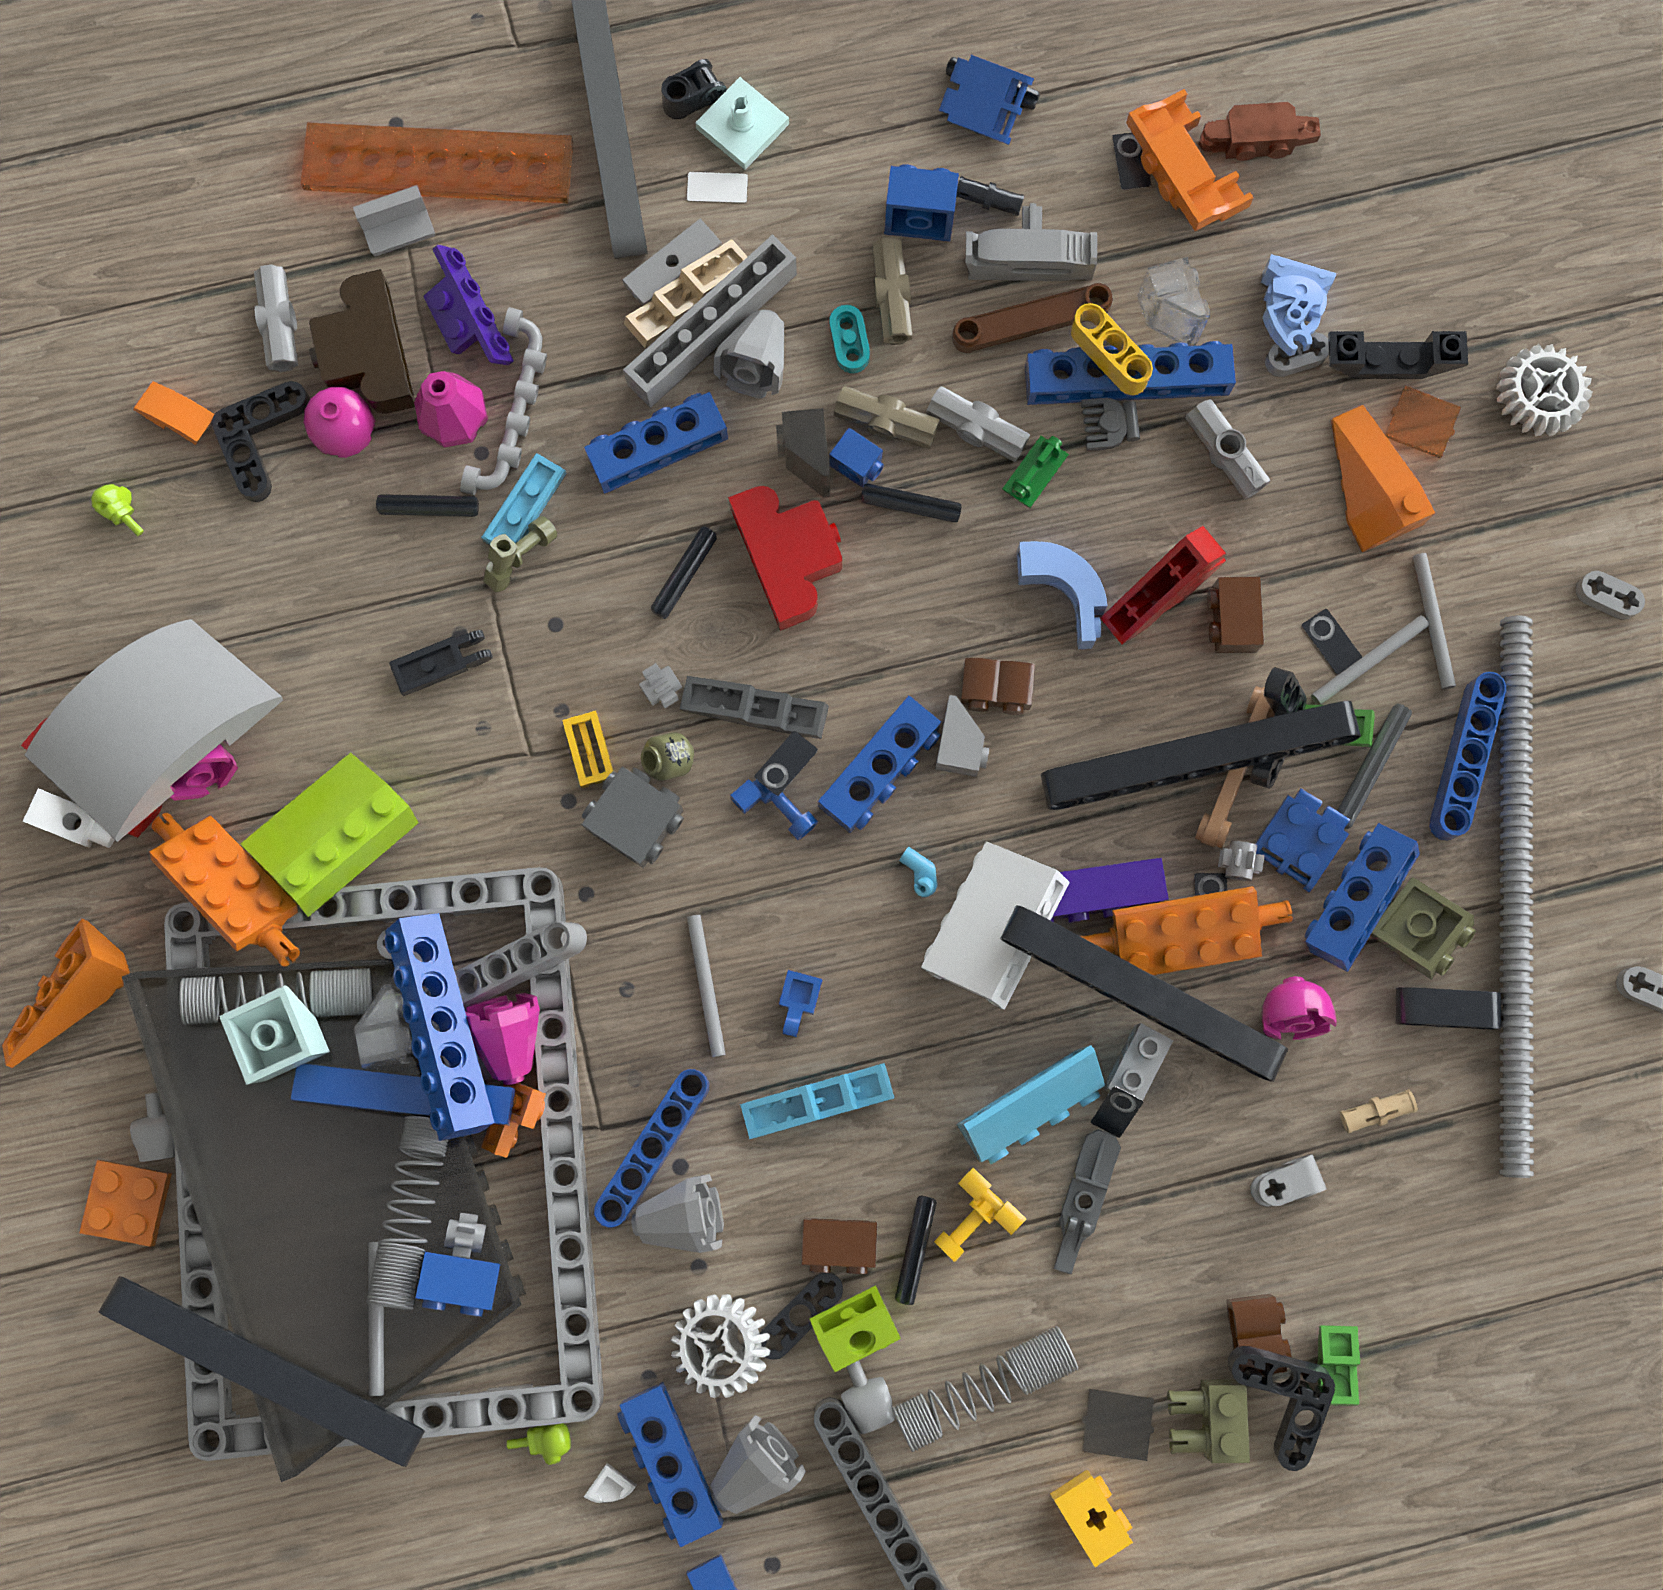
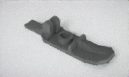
(1089, 1178)

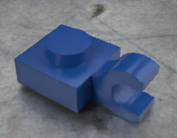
(800, 997)

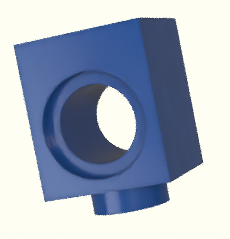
(856, 458)

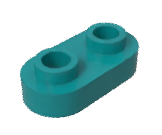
(851, 340)

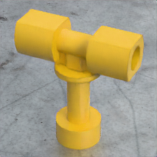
(986, 1207)

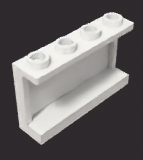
(969, 936)

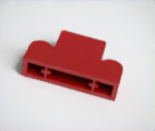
(787, 551)
(1165, 584)

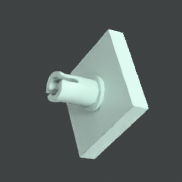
(742, 123)

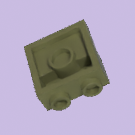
(1424, 928)

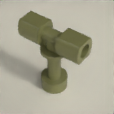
(505, 553)

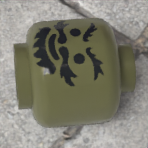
(667, 756)

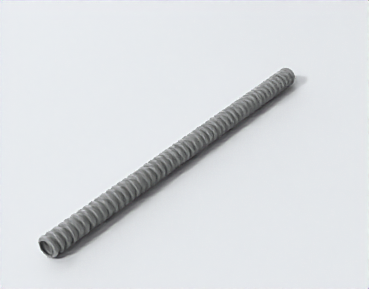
(1516, 898)

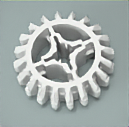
(1563, 406)
(706, 1339)

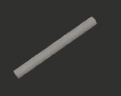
(1434, 619)
(1370, 660)
(706, 986)
(376, 1334)

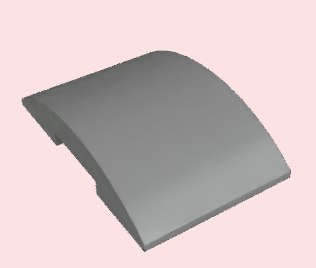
(147, 723)

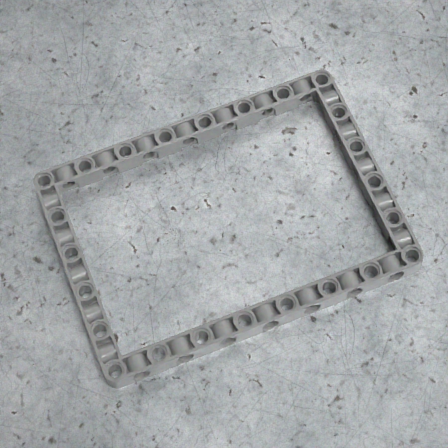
(562, 1140)

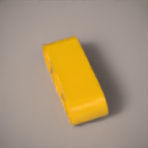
(1109, 333)

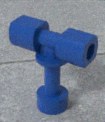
(752, 792)

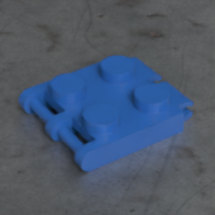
(984, 97)
(1303, 837)

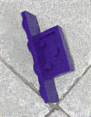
(461, 310)

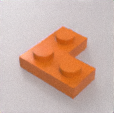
(526, 1110)

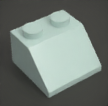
(273, 1035)

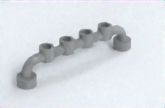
(516, 422)

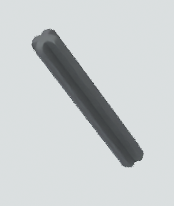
(1374, 762)

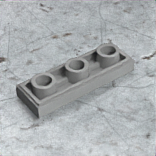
(682, 250)

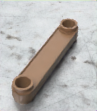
(1214, 827)

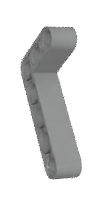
(519, 965)

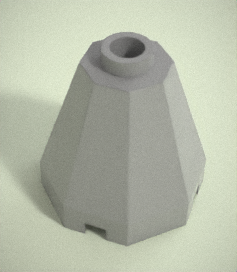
(753, 355)
(682, 1217)
(756, 1468)

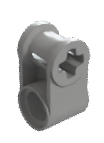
(1293, 1182)

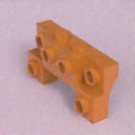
(1179, 165)

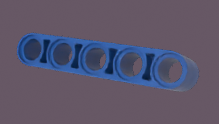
(1479, 744)
(636, 1157)

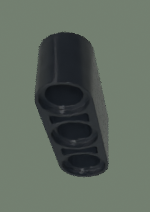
(1448, 1008)

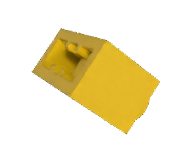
(1099, 1539)

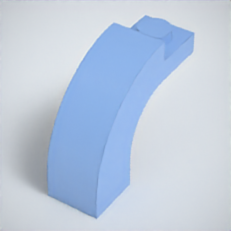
(1071, 574)

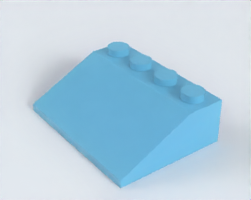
(1033, 1104)

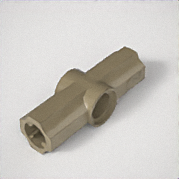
(892, 291)
(886, 417)

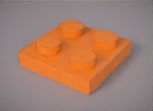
(125, 1203)

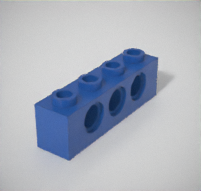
(649, 458)
(908, 719)
(1344, 946)
(703, 1515)

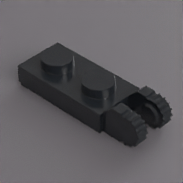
(437, 662)

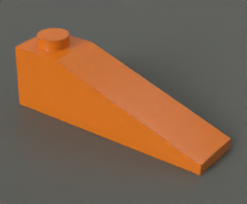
(1377, 483)
(80, 983)

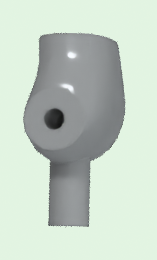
(152, 1133)
(867, 1401)

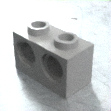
(1138, 1061)

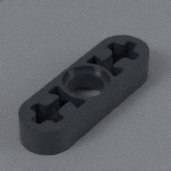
(827, 1302)

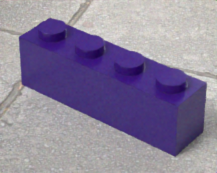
(1111, 889)

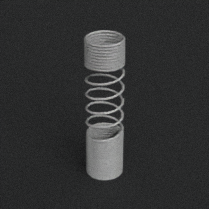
(330, 994)
(396, 1264)
(1033, 1367)

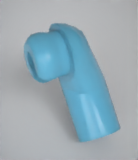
(924, 872)

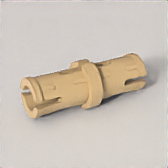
(1378, 1111)

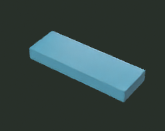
(526, 500)

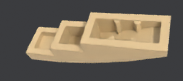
(683, 293)

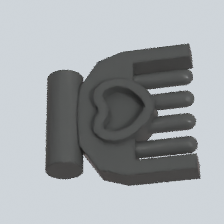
(1112, 424)

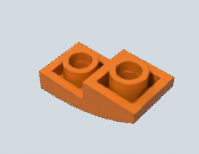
(174, 411)

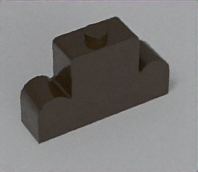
(364, 345)

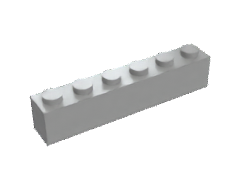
(710, 321)

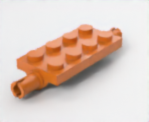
(225, 885)
(1191, 931)

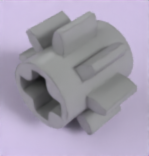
(660, 685)
(1241, 861)
(465, 1235)

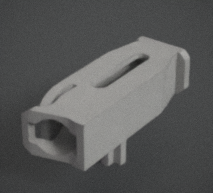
(1031, 252)

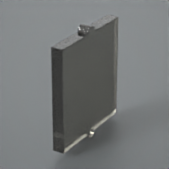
(1118, 1424)

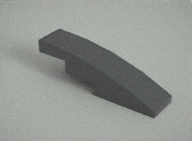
(754, 707)

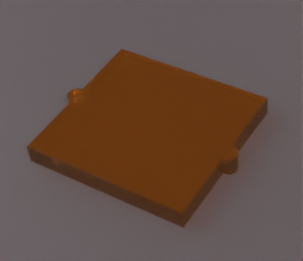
(1422, 422)

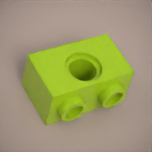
(855, 1329)

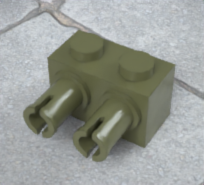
(1224, 1420)

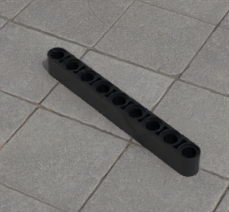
(1200, 755)
(1143, 993)
(261, 1371)

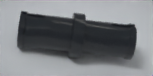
(989, 196)

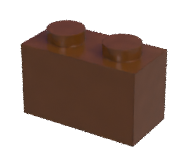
(1236, 615)
(839, 1244)

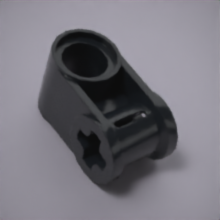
(695, 85)

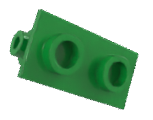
(1036, 470)

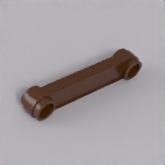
(1027, 318)

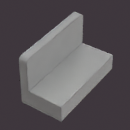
(394, 221)

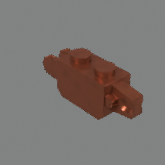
(1259, 131)

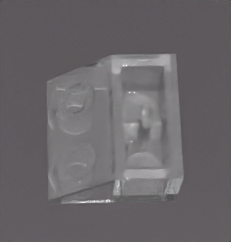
(1173, 301)
(380, 1034)

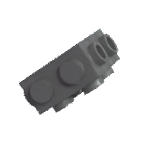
(633, 815)

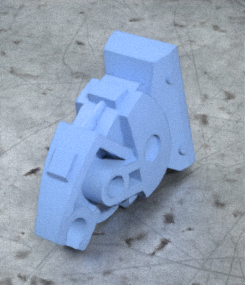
(1292, 297)

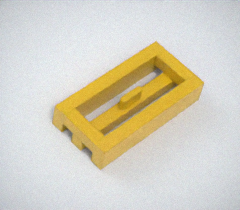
(581, 720)

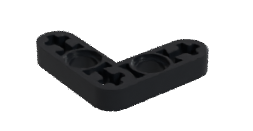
(242, 434)
(1284, 697)
(1300, 1395)

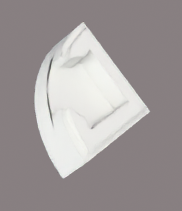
(610, 1486)

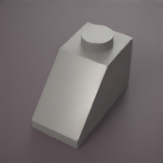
(961, 742)

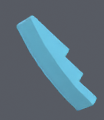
(817, 1101)

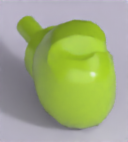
(114, 504)
(546, 1440)

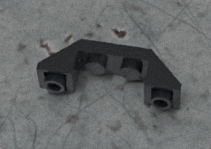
(1397, 360)

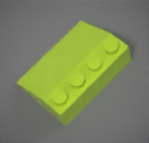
(330, 833)

